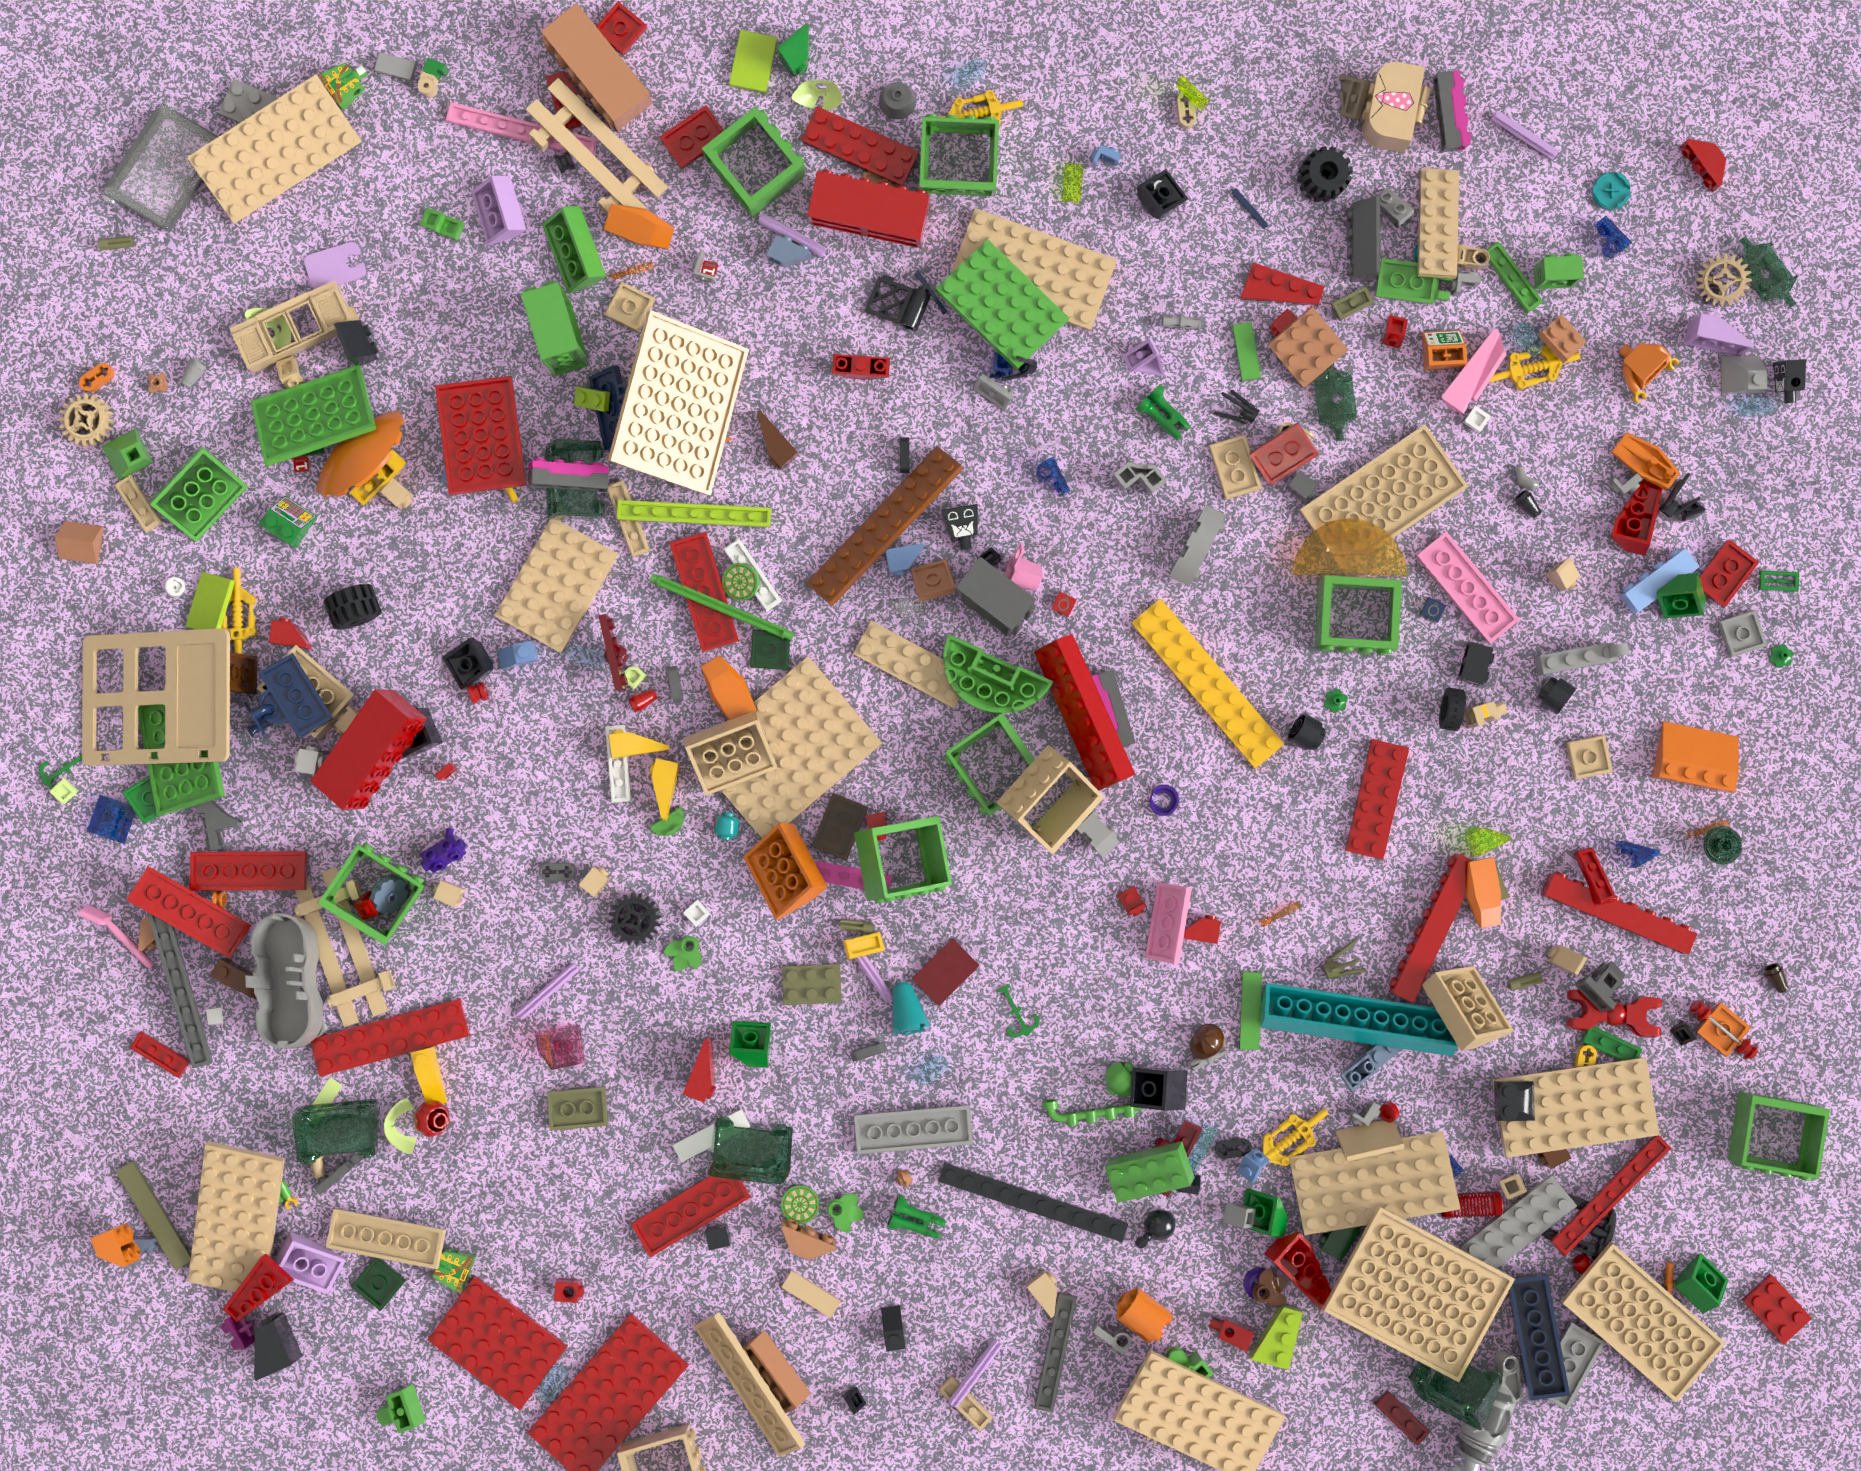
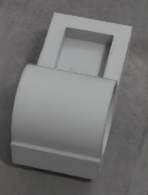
(1395, 208)
(1102, 1334)

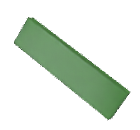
(1513, 278)
(1250, 1010)

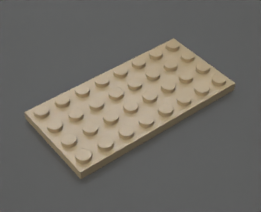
(274, 149)
(1062, 270)
(1392, 488)
(1584, 1108)
(1346, 1194)
(234, 1214)
(1643, 1322)
(1198, 1415)

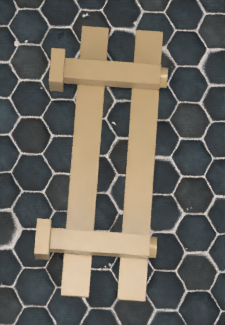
(555, 127)
(369, 984)

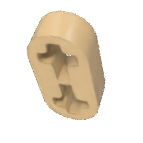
(1181, 110)

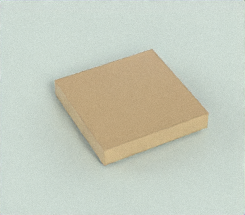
(629, 307)
(1589, 757)

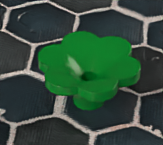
(1778, 658)
(1331, 703)

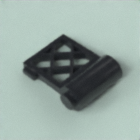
(913, 305)

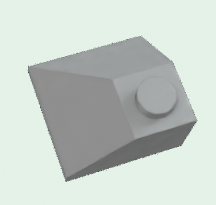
(1742, 375)

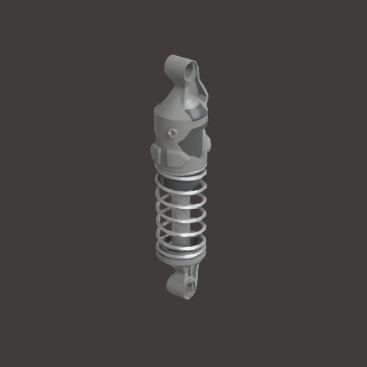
(1480, 1445)

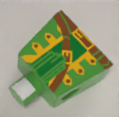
(344, 83)
(454, 1268)

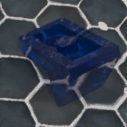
(1641, 853)

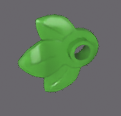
(682, 955)
(848, 1212)

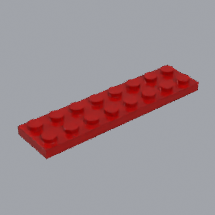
(390, 1037)

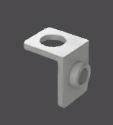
(697, 264)

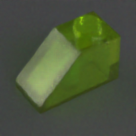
(1484, 840)

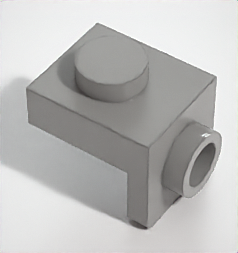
(1467, 279)
(1630, 485)
(1370, 1113)

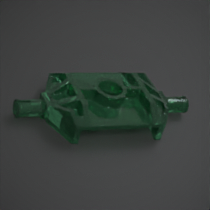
(1780, 278)
(1331, 413)

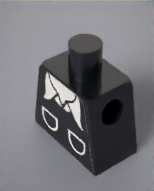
(1789, 378)
(961, 524)

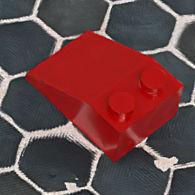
(702, 1078)

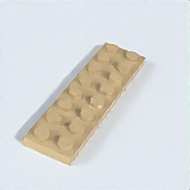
(749, 1384)

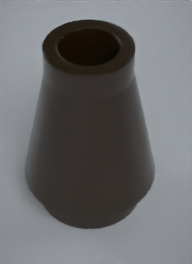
(1776, 976)

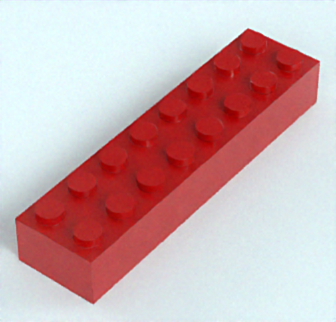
(1084, 712)

